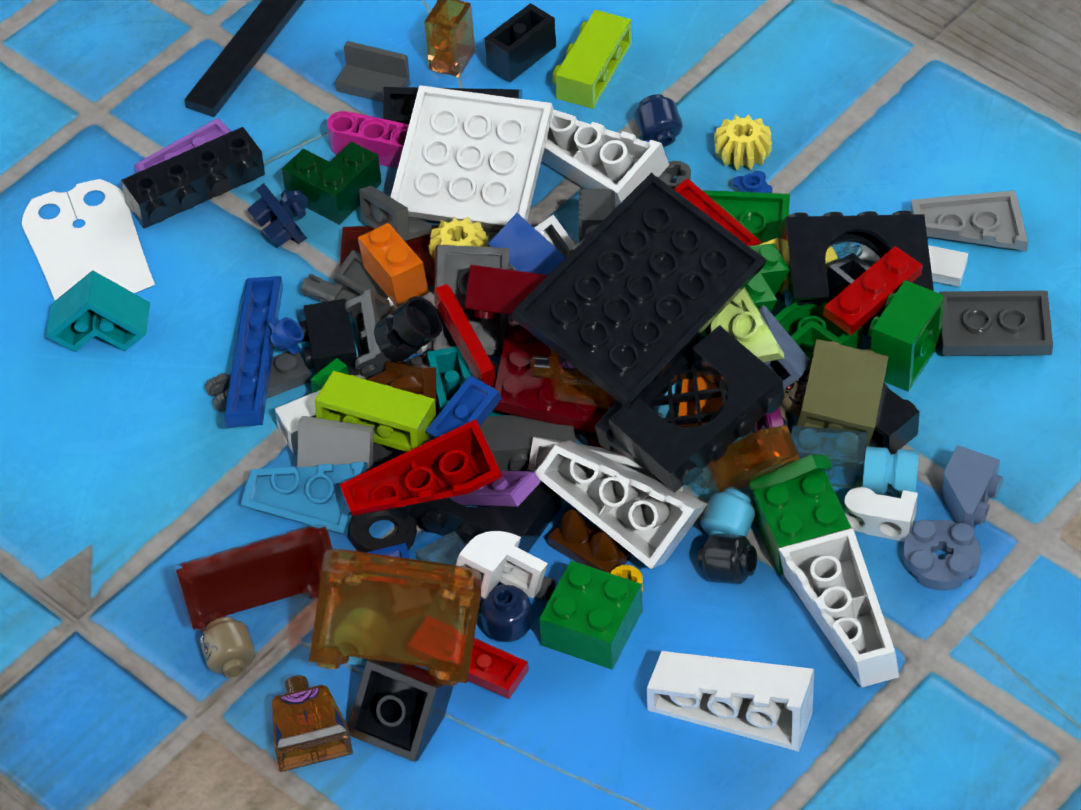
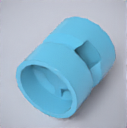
(890, 471)

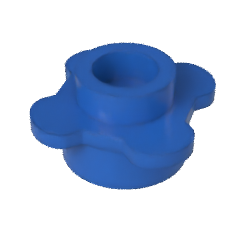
(752, 183)
(286, 334)

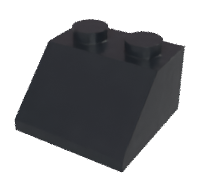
(398, 708)

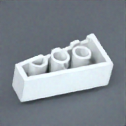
(600, 156)
(621, 501)
(841, 598)
(734, 696)

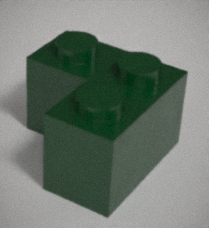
(334, 184)

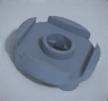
(941, 535)

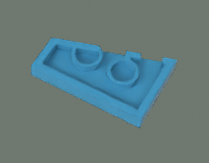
(303, 493)

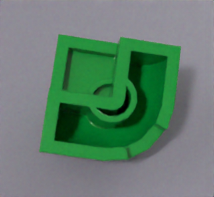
(807, 324)

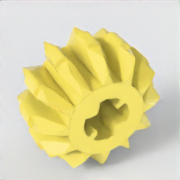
(743, 142)
(457, 233)

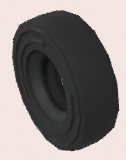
(364, 542)

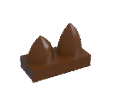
(409, 377)
(587, 543)

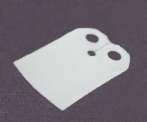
(103, 244)

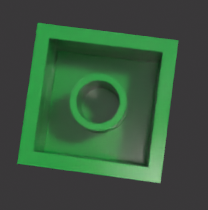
(907, 332)
(797, 513)
(591, 614)

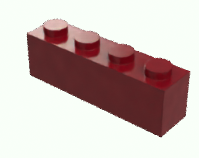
(498, 290)

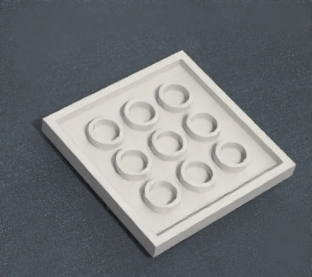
(471, 156)

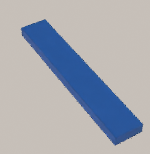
(253, 352)

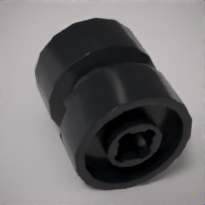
(408, 328)

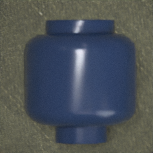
(658, 119)
(506, 613)

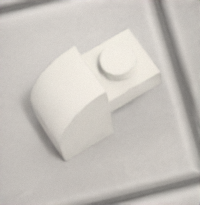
(499, 559)

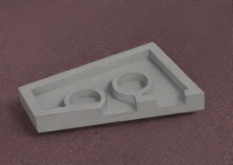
(975, 218)

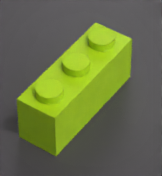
(592, 59)
(395, 414)

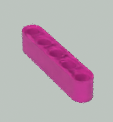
(370, 132)

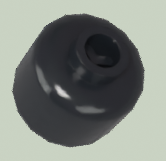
(727, 558)

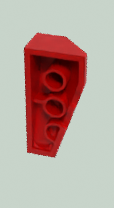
(434, 471)

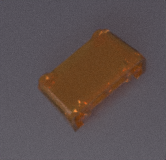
(396, 613)

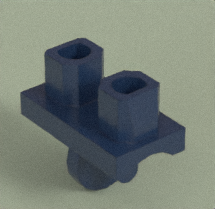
(291, 205)

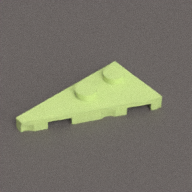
(747, 326)

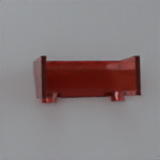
(252, 574)

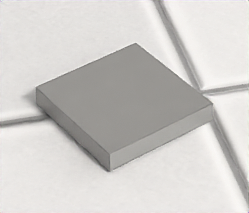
(333, 442)

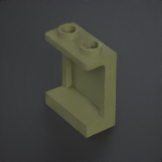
(843, 388)

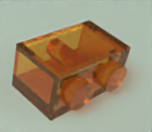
(449, 37)
(754, 457)

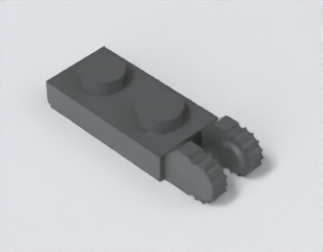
(286, 373)

